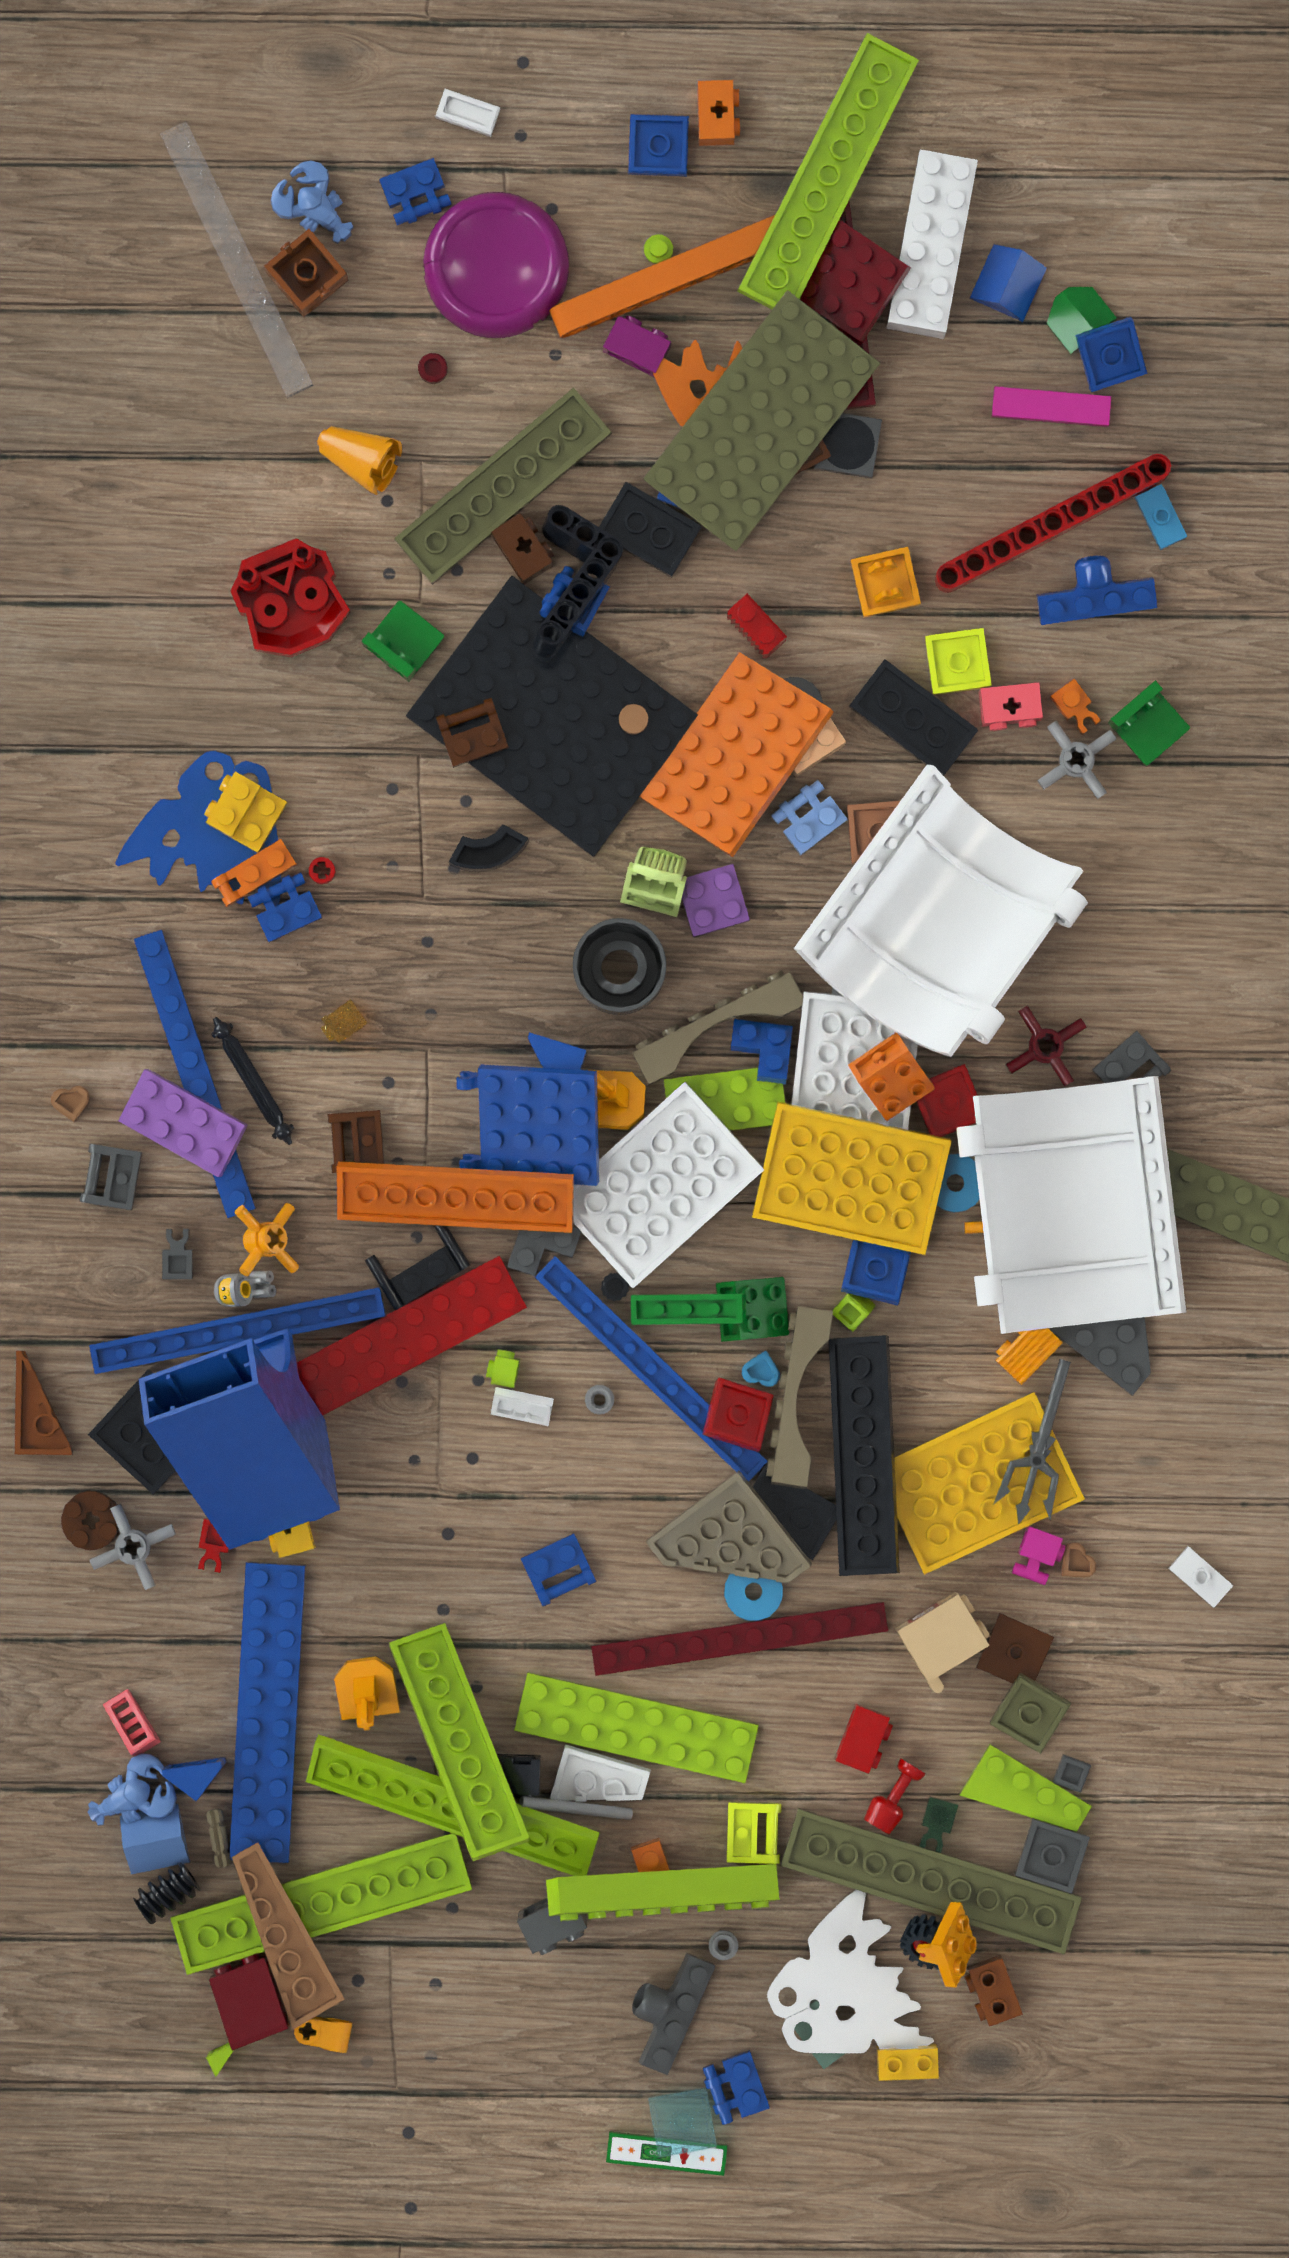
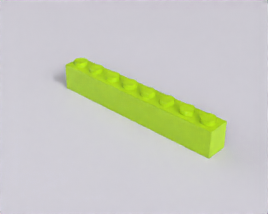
(662, 1890)

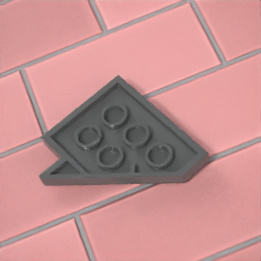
(1114, 1348)

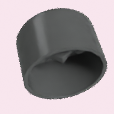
(624, 936)

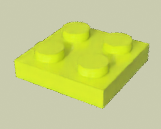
(958, 661)

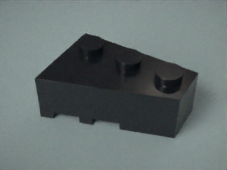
(522, 1773)

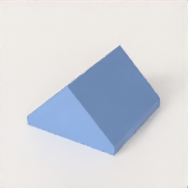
(154, 1842)

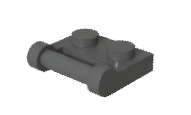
(1128, 1059)
(120, 1180)

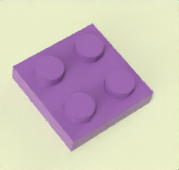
(714, 901)

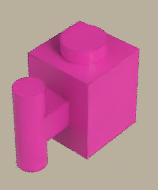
(1039, 1548)

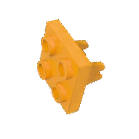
(885, 582)

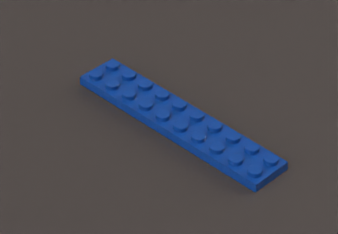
(267, 1709)

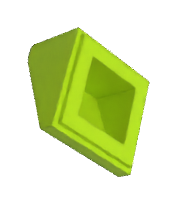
(853, 1310)
(218, 2057)

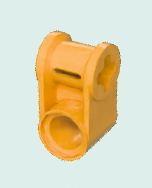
(330, 2034)

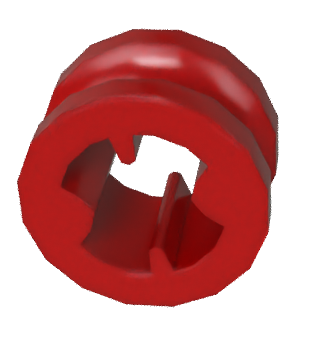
(328, 863)

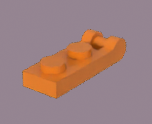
(254, 872)

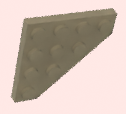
(731, 1534)

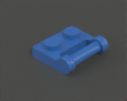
(554, 1560)

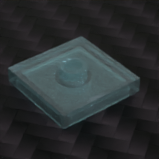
(682, 2122)

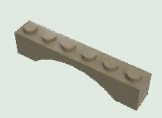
(773, 1000)
(792, 1460)

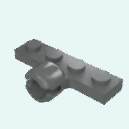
(671, 2011)

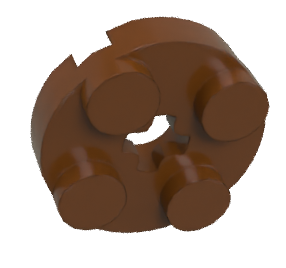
(80, 1534)

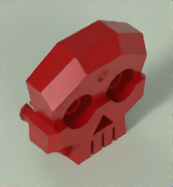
(298, 621)

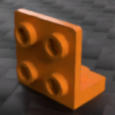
(891, 1076)

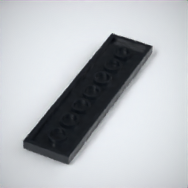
(864, 1456)

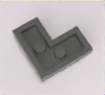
(531, 1245)

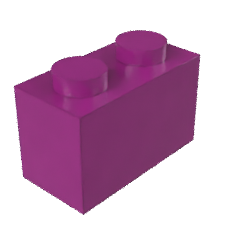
(637, 345)

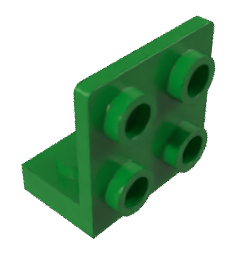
(403, 640)
(1149, 724)
(764, 1309)

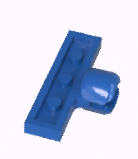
(1096, 594)

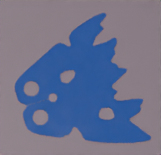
(198, 842)

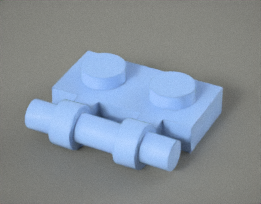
(815, 824)

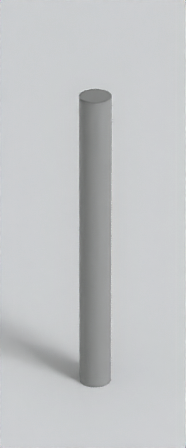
(576, 1808)

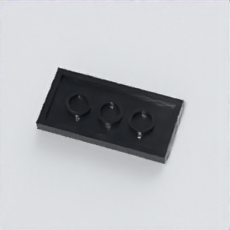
(913, 717)

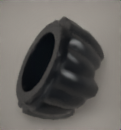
(614, 1287)

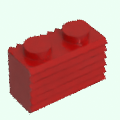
(756, 626)

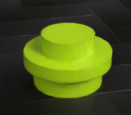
(658, 248)

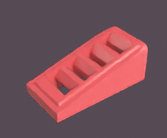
(128, 1739)

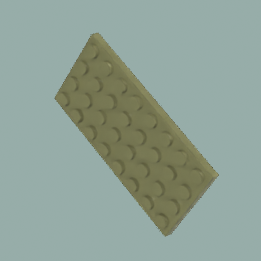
(761, 420)

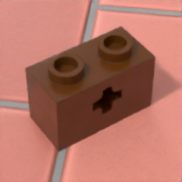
(525, 565)

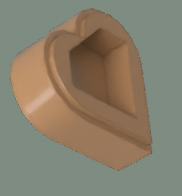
(71, 1102)
(1076, 1562)

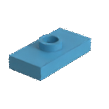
(1160, 517)

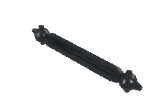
(252, 1081)

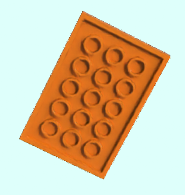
(736, 754)

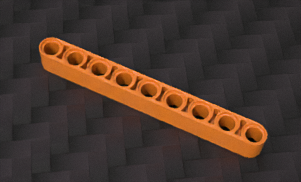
(659, 280)

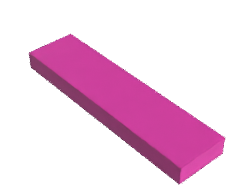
(1051, 406)

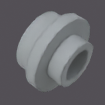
(599, 1409)
(723, 1954)

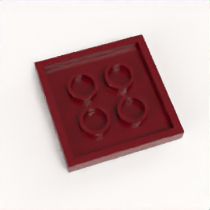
(853, 281)

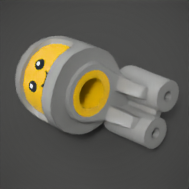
(238, 1290)

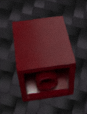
(248, 2001)

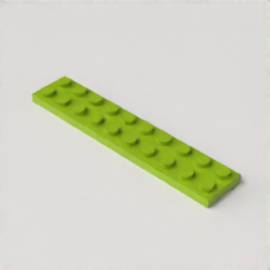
(829, 172)
(424, 1799)
(328, 1900)

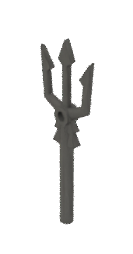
(1039, 1450)

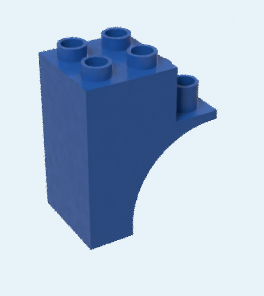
(244, 1438)

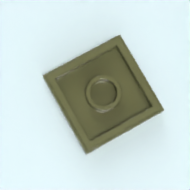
(1030, 1713)

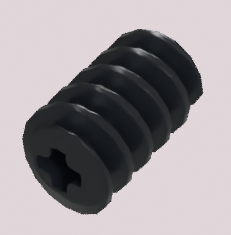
(166, 1893)

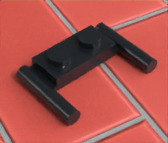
(424, 1274)

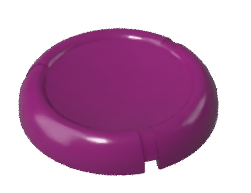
(495, 264)

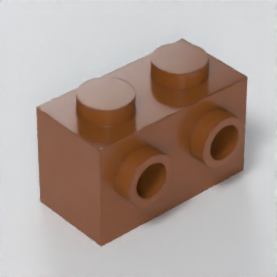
(993, 1990)

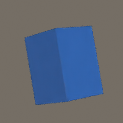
(1008, 281)
(193, 1776)

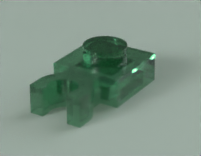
(938, 1818)

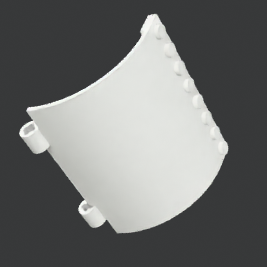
(938, 919)
(1075, 1205)

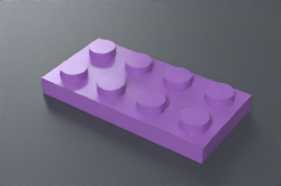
(183, 1122)

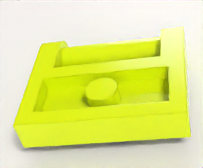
(743, 1832)

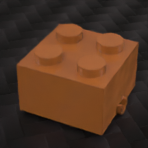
(306, 272)

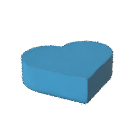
(761, 1370)

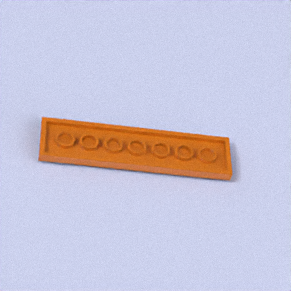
(455, 1197)

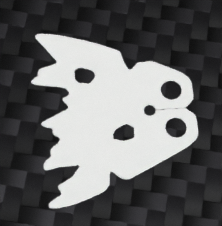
(845, 1981)

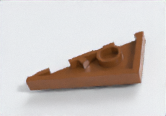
(35, 1420)

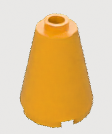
(361, 456)

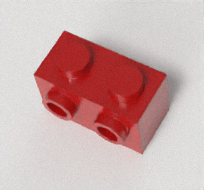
(863, 1738)

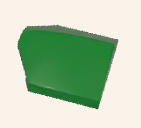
(1076, 312)

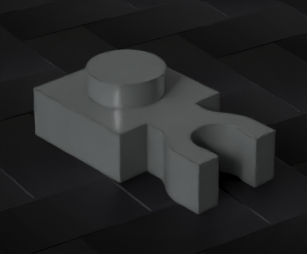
(177, 1261)

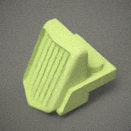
(655, 881)

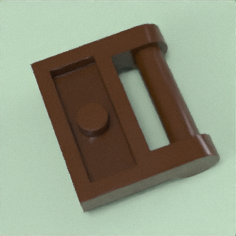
(476, 741)
(365, 1136)

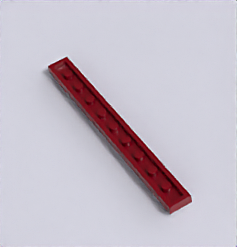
(739, 1638)

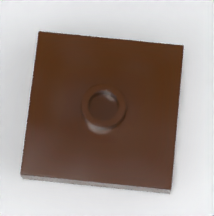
(1014, 1650)

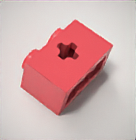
(1024, 696)

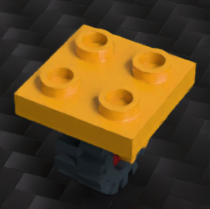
(941, 1944)

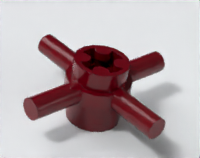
(1034, 1052)

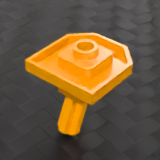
(619, 1099)
(366, 1690)

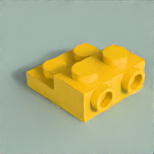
(245, 811)

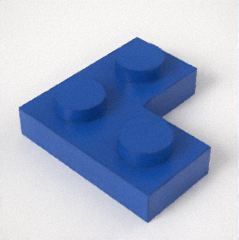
(769, 1041)

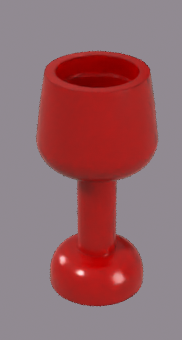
(885, 1812)

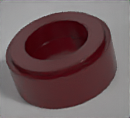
(432, 368)

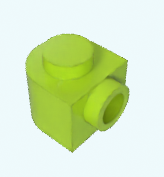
(504, 1369)

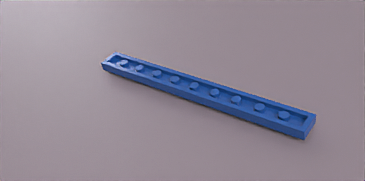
(188, 1053)
(232, 1330)
(642, 1361)

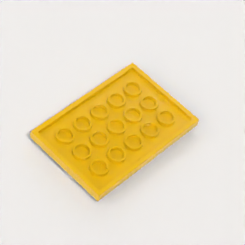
(851, 1178)
(953, 1480)

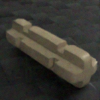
(218, 1837)

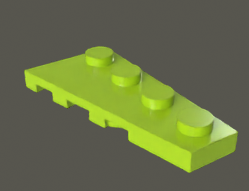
(1017, 1788)

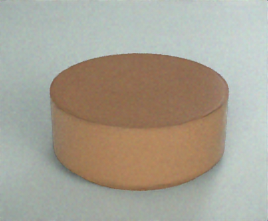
(633, 719)

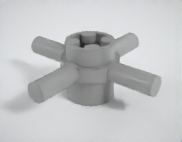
(1087, 752)
(121, 1553)

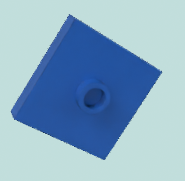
(658, 145)
(1111, 354)
(875, 1272)

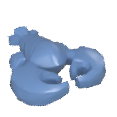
(311, 201)
(134, 1794)

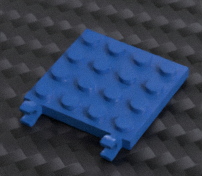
(536, 1121)

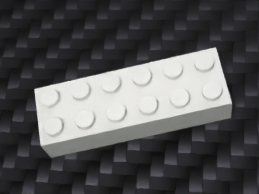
(932, 243)

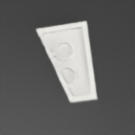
(597, 1777)

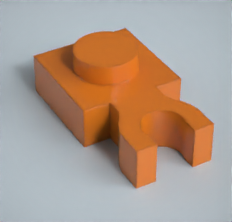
(1072, 702)

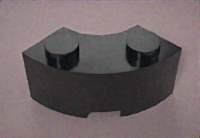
(489, 852)

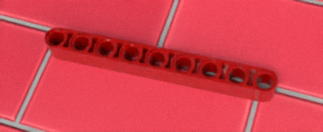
(1063, 513)

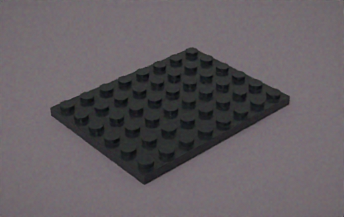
(558, 718)

